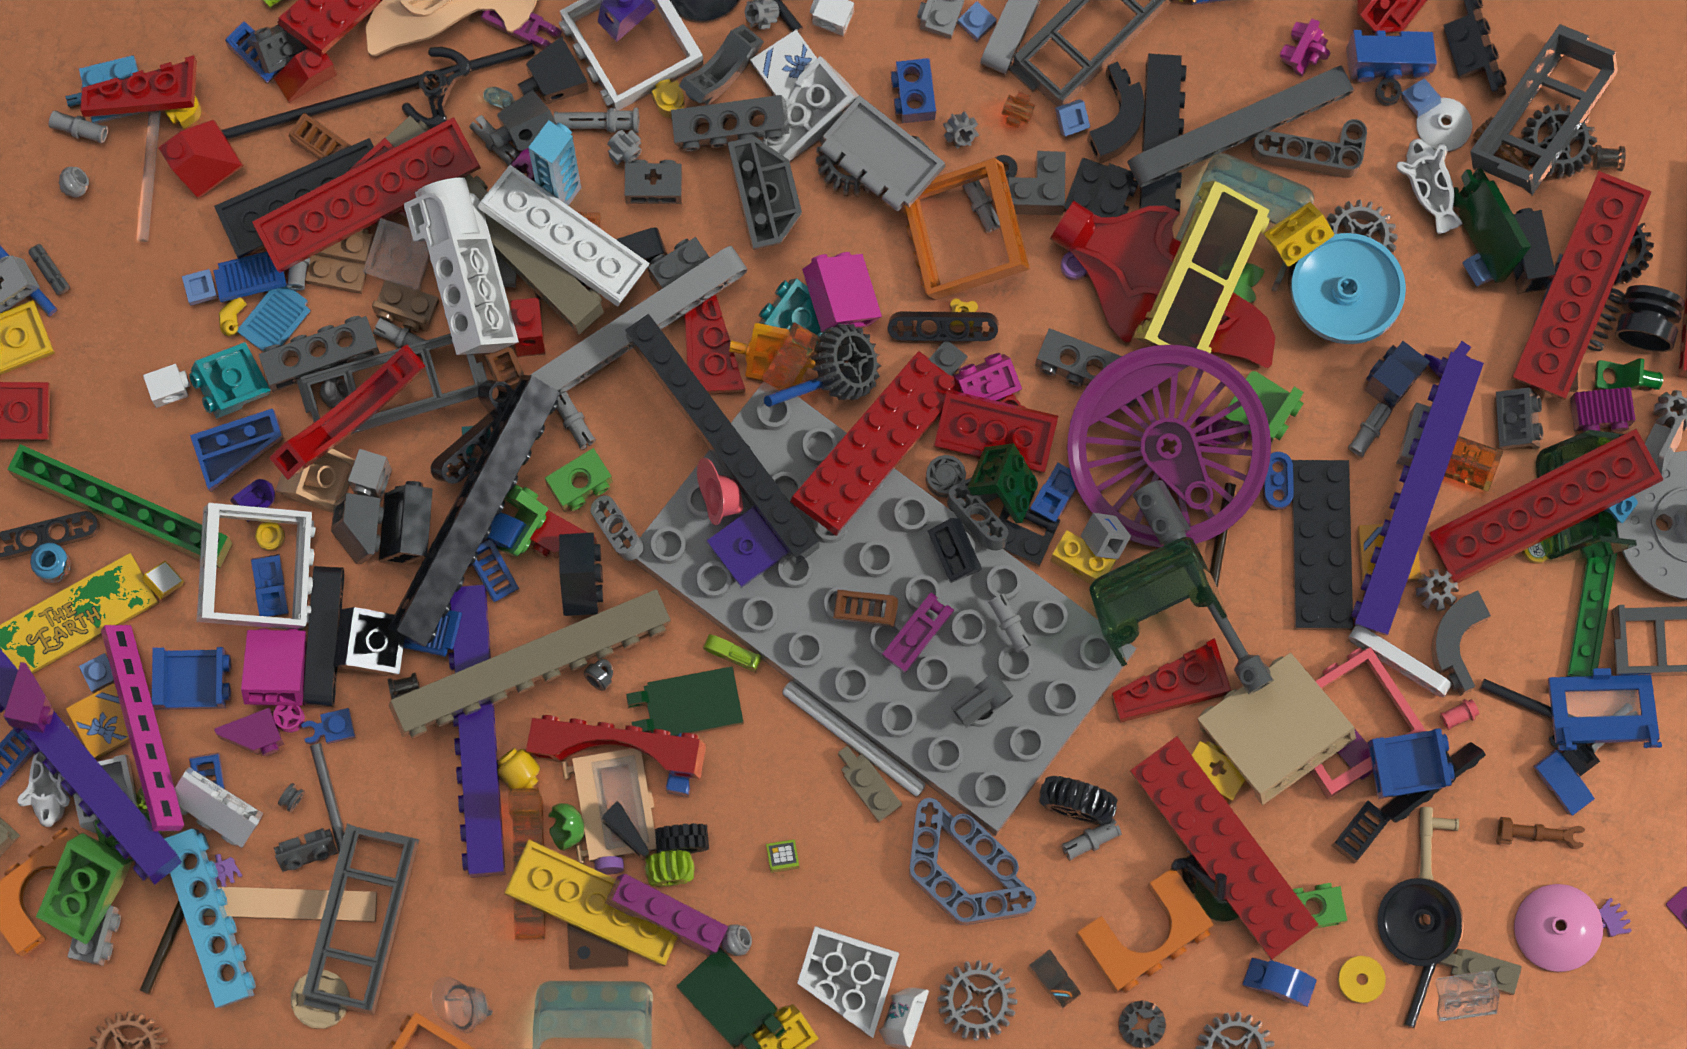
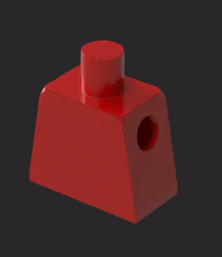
(528, 326)

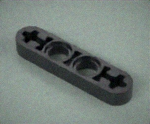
(943, 330)
(42, 531)

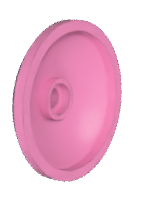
(1554, 948)

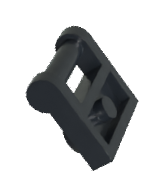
(1026, 543)

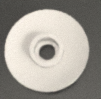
(1435, 133)

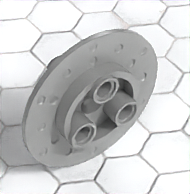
(1660, 554)

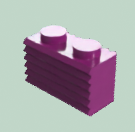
(1603, 409)

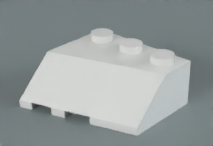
(216, 808)
(848, 976)

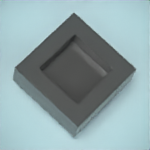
(948, 358)

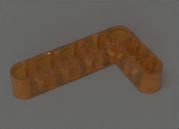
(528, 824)

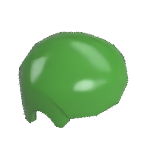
(568, 826)

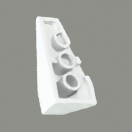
(813, 108)

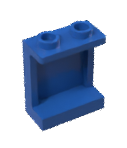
(190, 679)
(1410, 763)

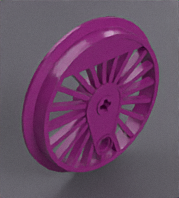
(1185, 469)

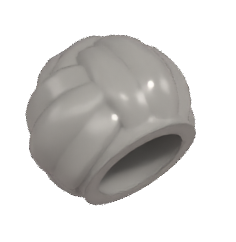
(73, 181)
(333, 391)
(736, 940)

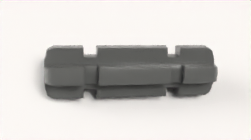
(49, 269)

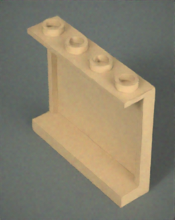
(1278, 729)

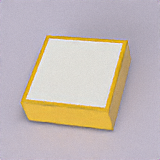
(162, 580)

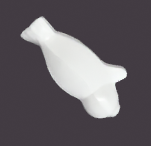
(1431, 182)
(44, 793)

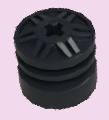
(1650, 318)

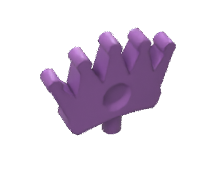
(226, 868)
(1612, 921)

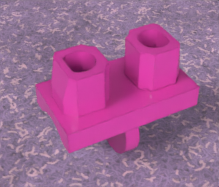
(1309, 49)

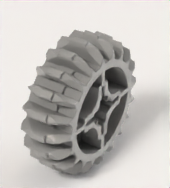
(1377, 222)
(985, 1012)
(1225, 1042)

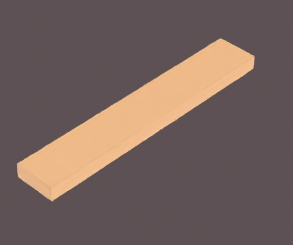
(294, 904)

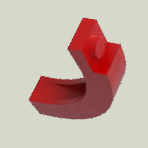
(349, 414)

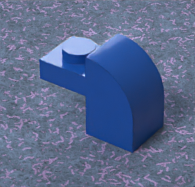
(1280, 980)

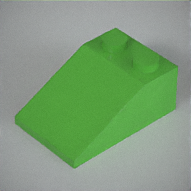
(83, 887)

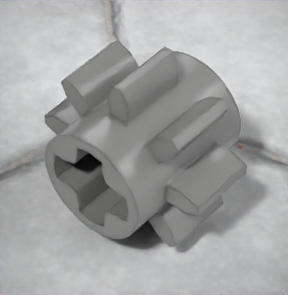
(761, 13)
(960, 129)
(624, 146)

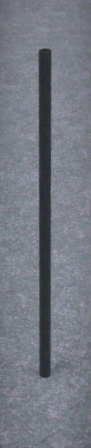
(368, 94)

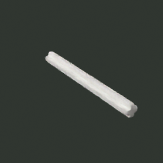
(853, 738)

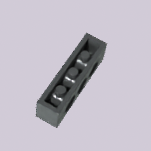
(687, 120)
(1084, 354)
(282, 376)

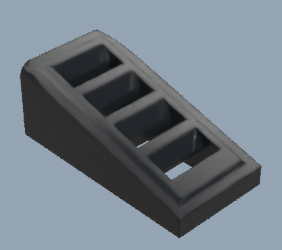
(621, 825)
(1349, 851)

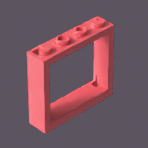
(1332, 673)

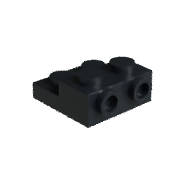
(1102, 188)

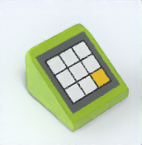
(782, 856)

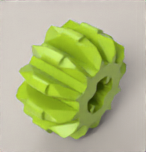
(669, 868)

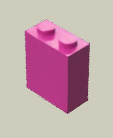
(841, 290)
(274, 667)

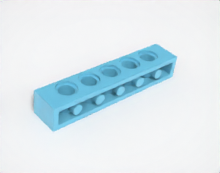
(555, 162)
(203, 935)

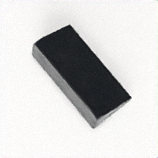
(954, 549)

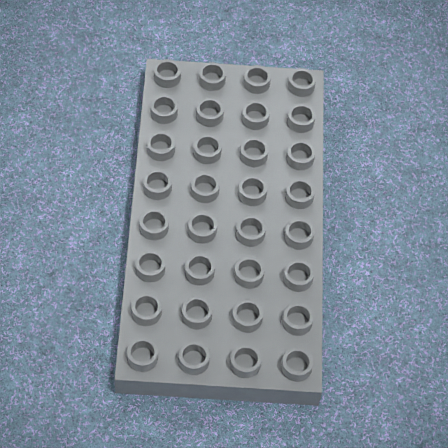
(840, 663)

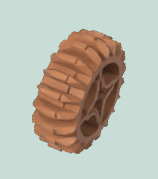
(139, 1042)

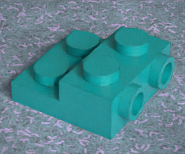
(791, 306)
(228, 380)

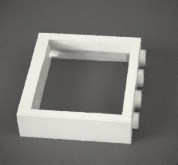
(675, 24)
(208, 560)

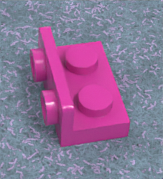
(990, 379)

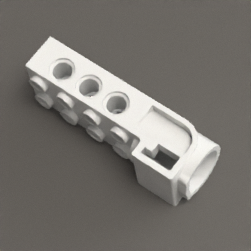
(463, 266)

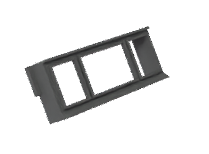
(1562, 42)
(1035, 79)
(438, 401)
(1656, 614)
(322, 949)

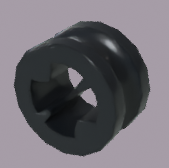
(1396, 89)

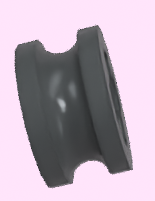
(291, 797)

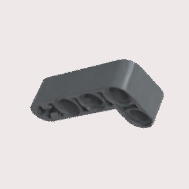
(1308, 147)

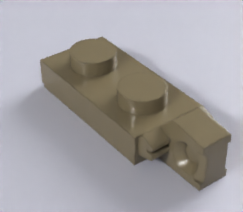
(868, 785)
(1472, 962)

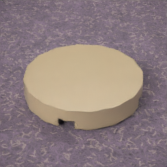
(316, 1017)

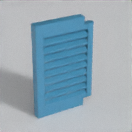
(274, 318)

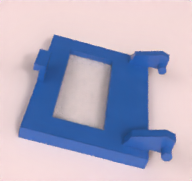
(1603, 709)

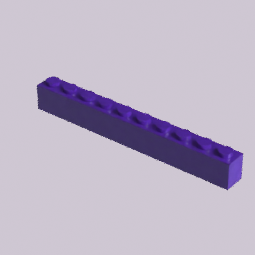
(1418, 493)
(477, 745)
(96, 789)

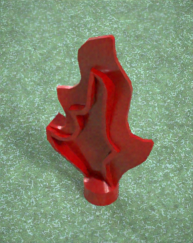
(1129, 265)

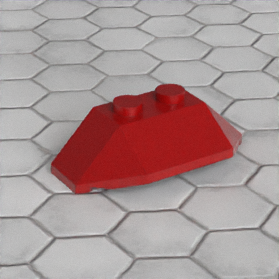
(1388, 14)

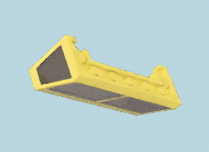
(1205, 269)

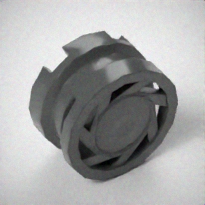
(943, 474)

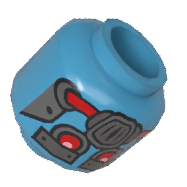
(50, 562)

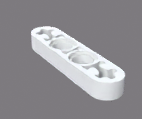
(1400, 661)

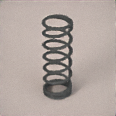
(1616, 299)

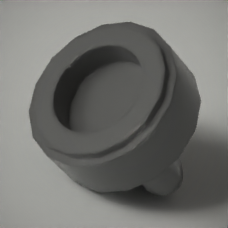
(598, 677)

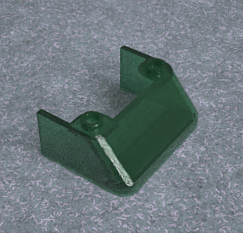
(1586, 537)
(1150, 587)

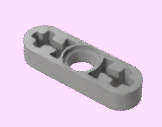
(624, 533)

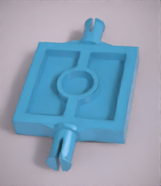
(90, 75)

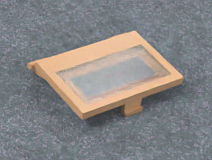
(601, 783)

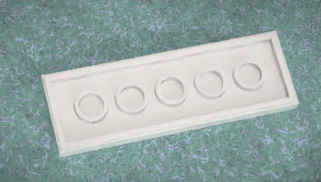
(563, 235)

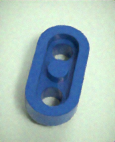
(1279, 481)

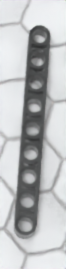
(1240, 126)

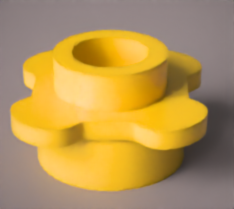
(958, 306)

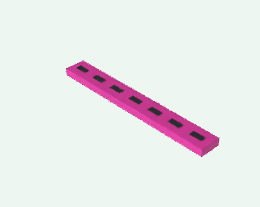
(142, 728)

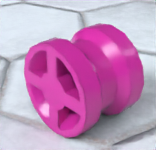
(284, 714)

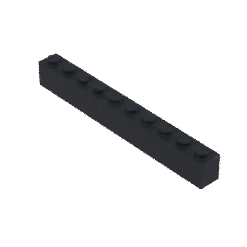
(722, 438)
(474, 511)

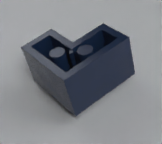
(1394, 376)

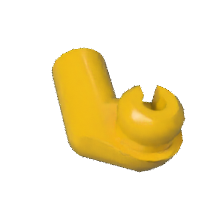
(228, 316)

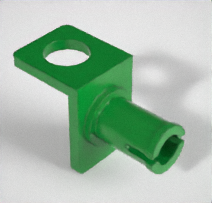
(1628, 375)

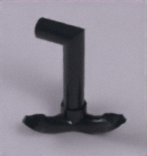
(1191, 869)

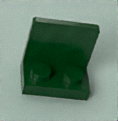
(1007, 474)

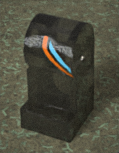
(1054, 979)

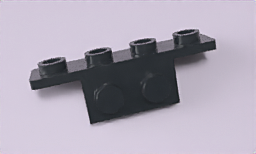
(1473, 48)
(1462, 760)

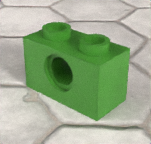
(588, 466)
(1330, 901)

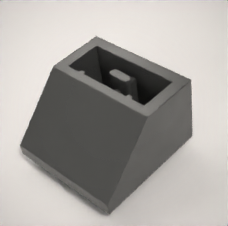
(356, 525)

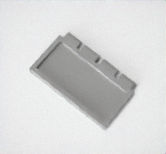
(883, 152)

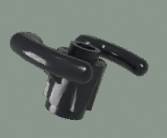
(439, 94)

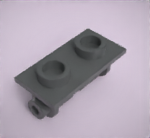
(293, 855)

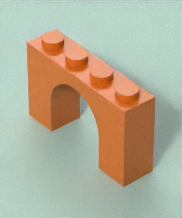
(14, 920)
(1124, 966)

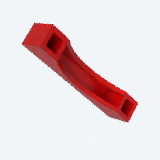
(558, 740)

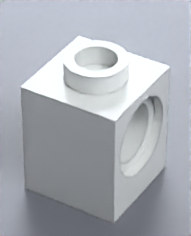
(832, 14)
(167, 385)

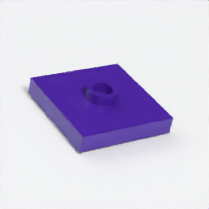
(747, 547)

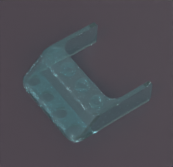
(1259, 185)
(593, 1011)

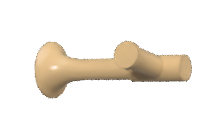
(1427, 823)

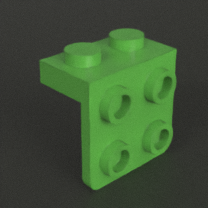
(1276, 403)
(529, 512)

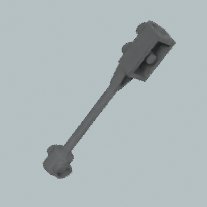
(1171, 525)

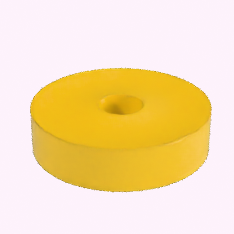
(1348, 979)

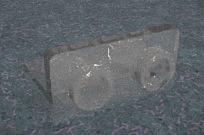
(1467, 996)

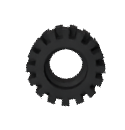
(682, 837)

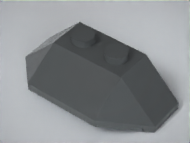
(764, 191)

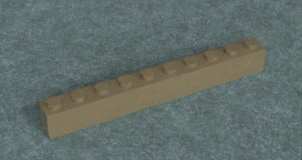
(549, 280)
(529, 663)

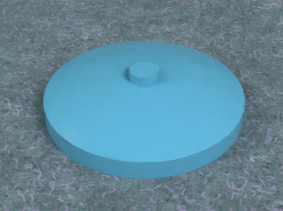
(1348, 289)

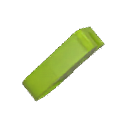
(732, 653)

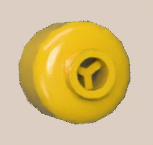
(518, 769)

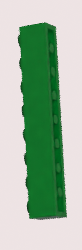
(112, 503)

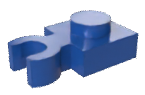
(335, 727)

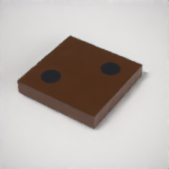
(593, 952)

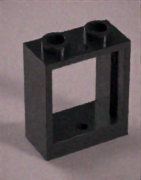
(1536, 267)
(405, 523)

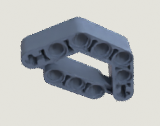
(1012, 885)

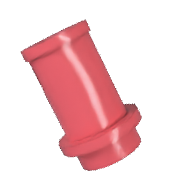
(1460, 714)

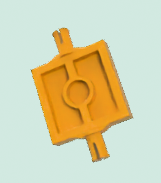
(761, 348)

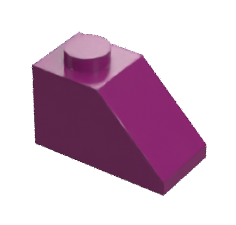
(27, 703)
(253, 733)

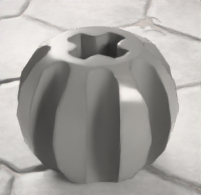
(1666, 402)
(1436, 598)

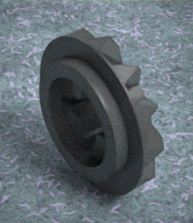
(1128, 1020)

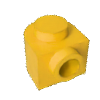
(668, 97)
(185, 116)

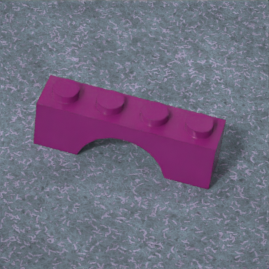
(662, 910)

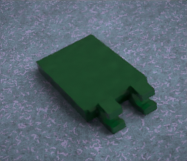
(1490, 224)
(690, 703)
(730, 1000)

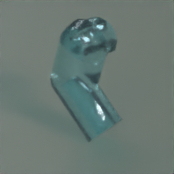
(498, 97)

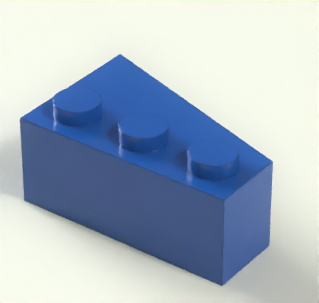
(1390, 55)
(234, 445)

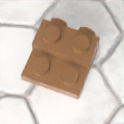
(342, 264)

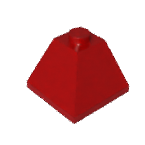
(201, 157)

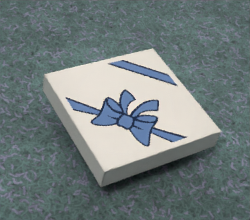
(783, 63)

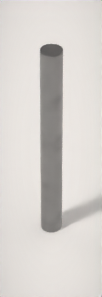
(328, 793)

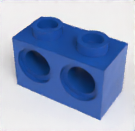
(919, 90)

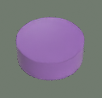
(1071, 267)
(609, 865)

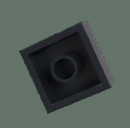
(580, 574)
(366, 642)

